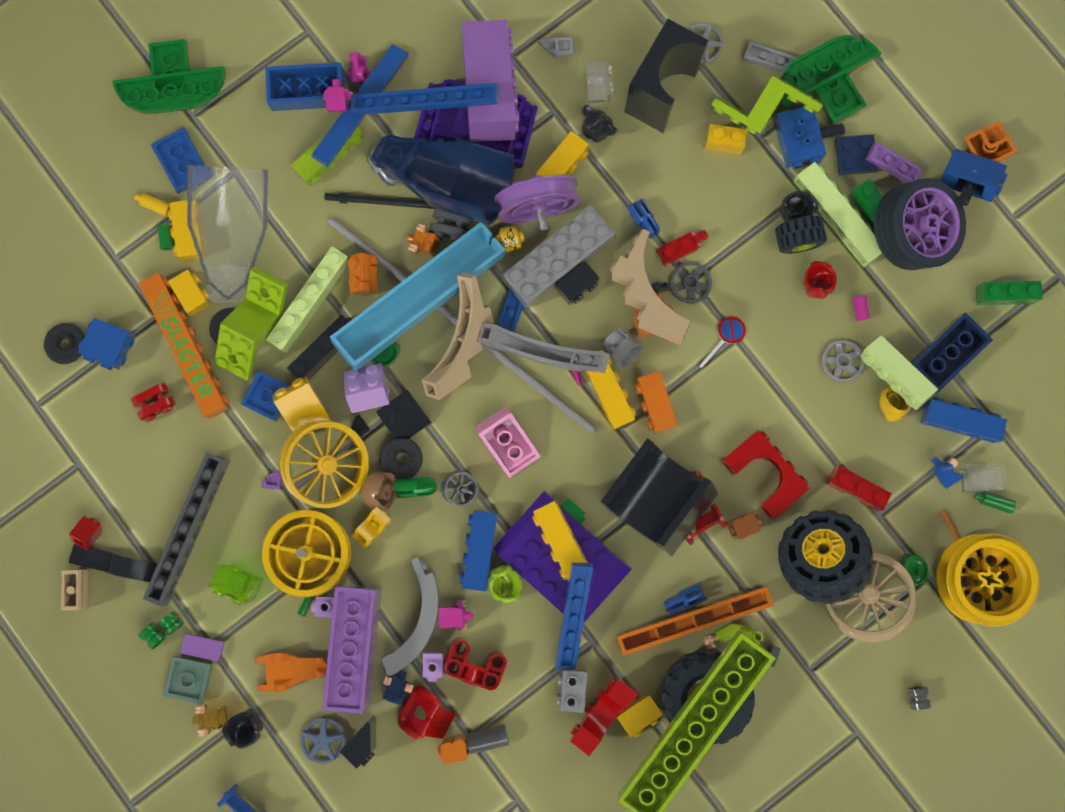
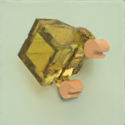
(209, 719)

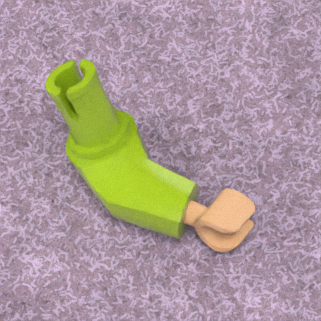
(727, 633)

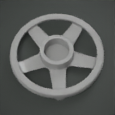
(711, 43)
(842, 361)

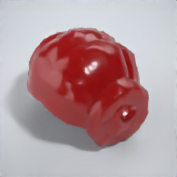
(820, 280)

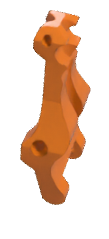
(286, 670)

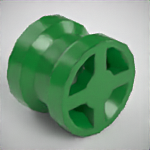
(171, 623)

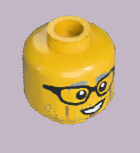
(510, 238)

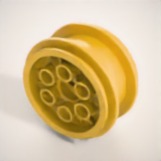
(1018, 574)

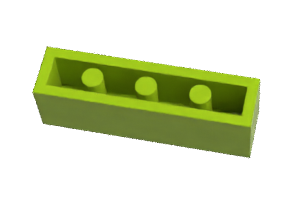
(312, 170)

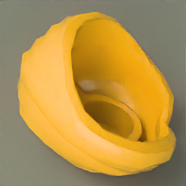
(892, 405)

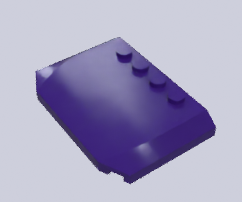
(454, 124)

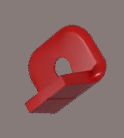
(437, 719)

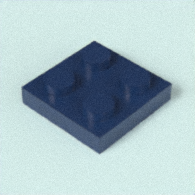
(853, 153)

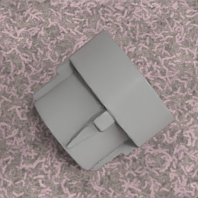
(622, 347)

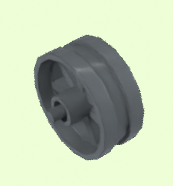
(459, 488)

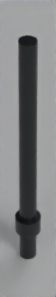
(344, 198)

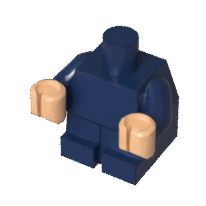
(397, 688)

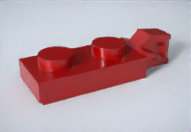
(681, 247)

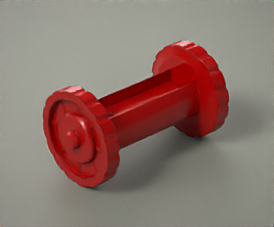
(707, 521)

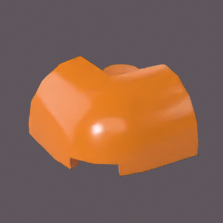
(991, 143)

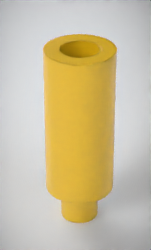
(153, 204)

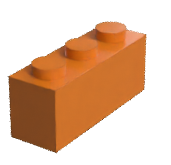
(656, 402)

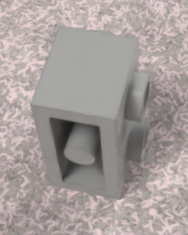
(572, 691)

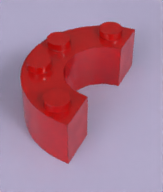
(602, 714)

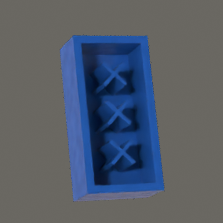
(300, 85)

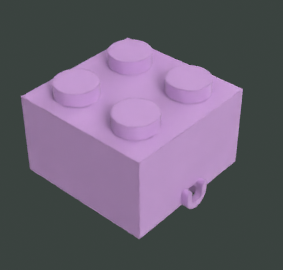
(366, 388)

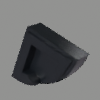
(657, 287)
(360, 426)

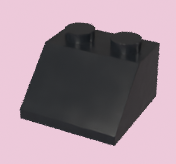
(403, 416)
(361, 745)

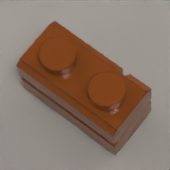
(744, 525)

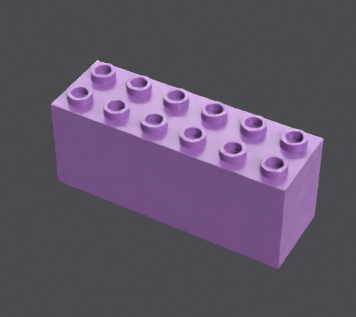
(490, 60)
(352, 649)

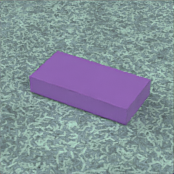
(202, 647)

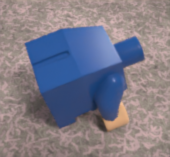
(944, 471)

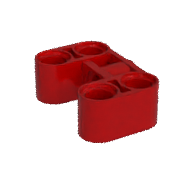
(472, 673)

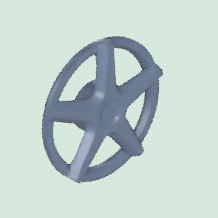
(322, 740)

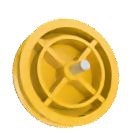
(306, 553)

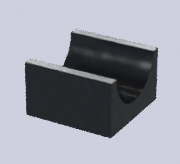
(672, 53)
(659, 498)

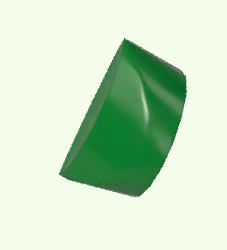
(387, 356)
(916, 567)

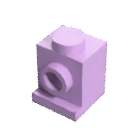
(316, 606)
(437, 659)

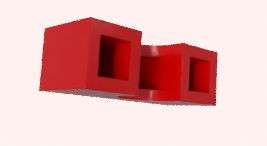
(855, 485)

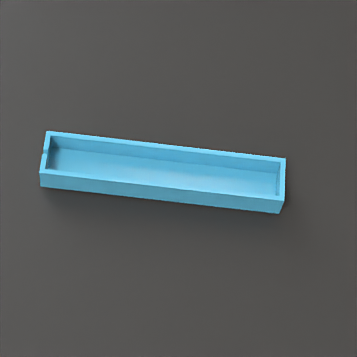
(416, 297)

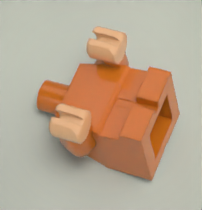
(423, 241)

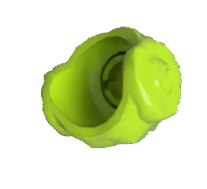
(505, 584)

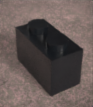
(577, 283)

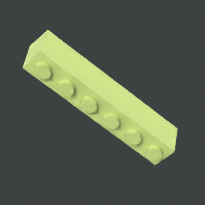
(839, 214)
(308, 300)

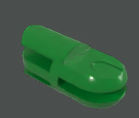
(414, 487)

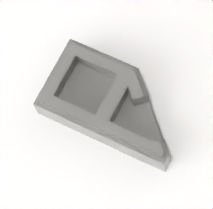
(558, 46)

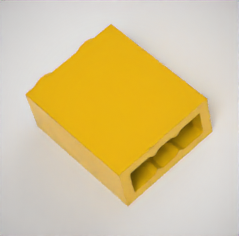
(300, 404)

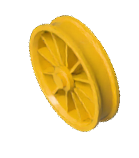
(324, 464)

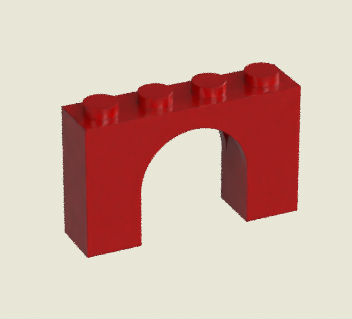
(790, 485)

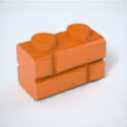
(363, 274)
(453, 749)

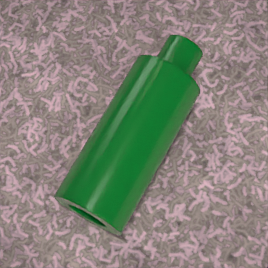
(996, 501)

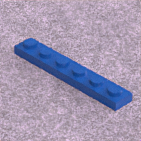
(573, 615)

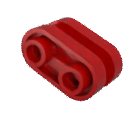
(149, 412)

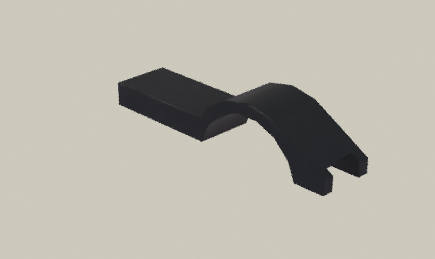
(112, 563)

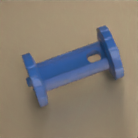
(235, 801)

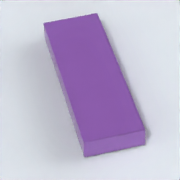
(893, 163)

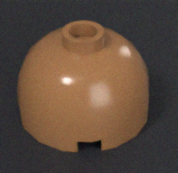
(379, 490)

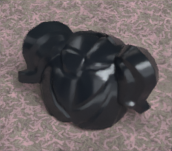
(602, 125)

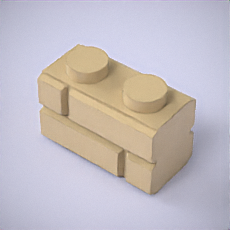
(74, 590)

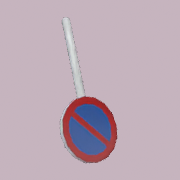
(730, 331)

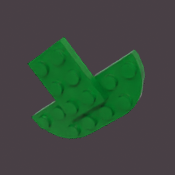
(826, 74)
(171, 82)

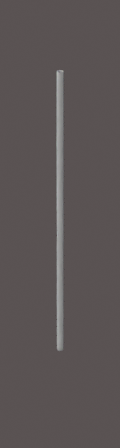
(450, 316)

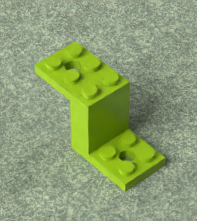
(766, 105)
(250, 323)

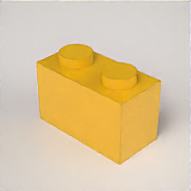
(725, 139)
(189, 292)
(640, 715)

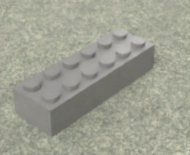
(558, 256)

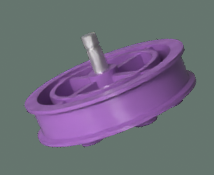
(537, 199)

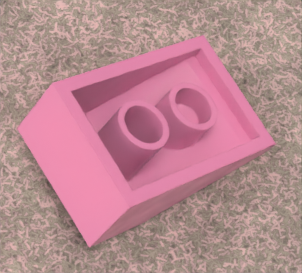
(507, 441)

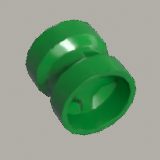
(151, 634)

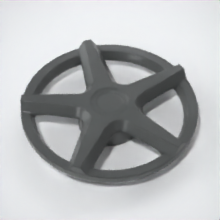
(690, 283)

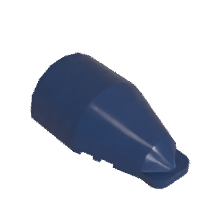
(448, 174)

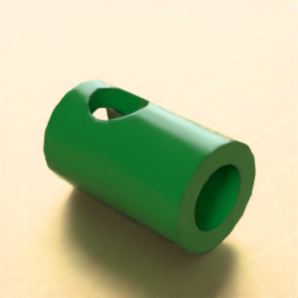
(165, 239)

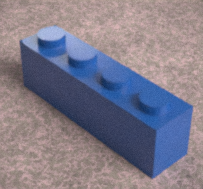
(964, 421)
(479, 550)

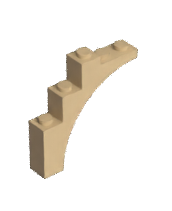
(653, 313)
(453, 367)

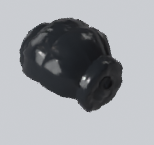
(798, 205)
(243, 729)

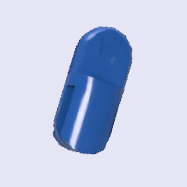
(644, 217)
(685, 598)

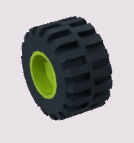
(801, 234)

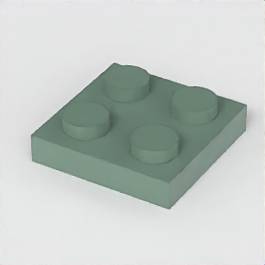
(188, 679)

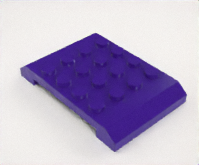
(531, 558)

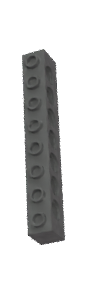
(186, 530)

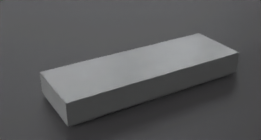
(767, 57)

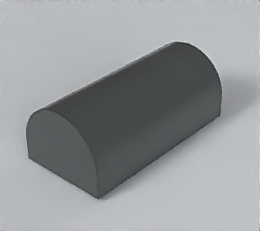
(487, 739)

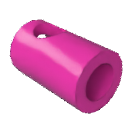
(861, 308)

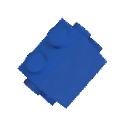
(106, 344)

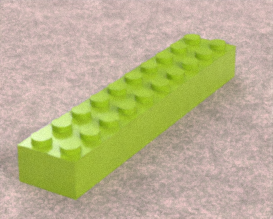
(696, 725)

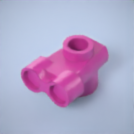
(358, 70)

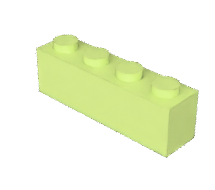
(898, 373)

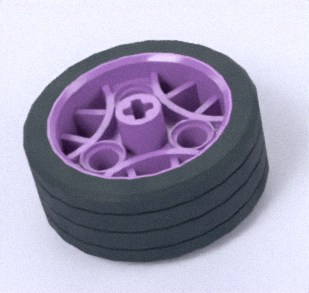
(920, 234)

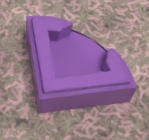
(273, 481)

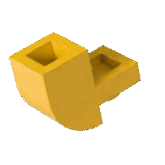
(371, 527)

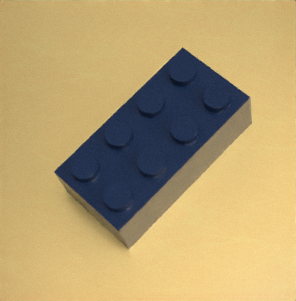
(951, 351)

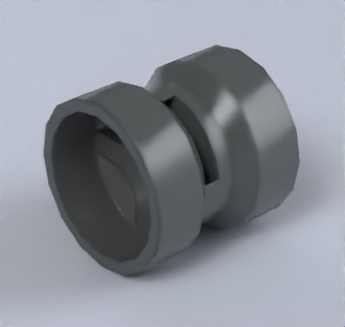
(919, 697)

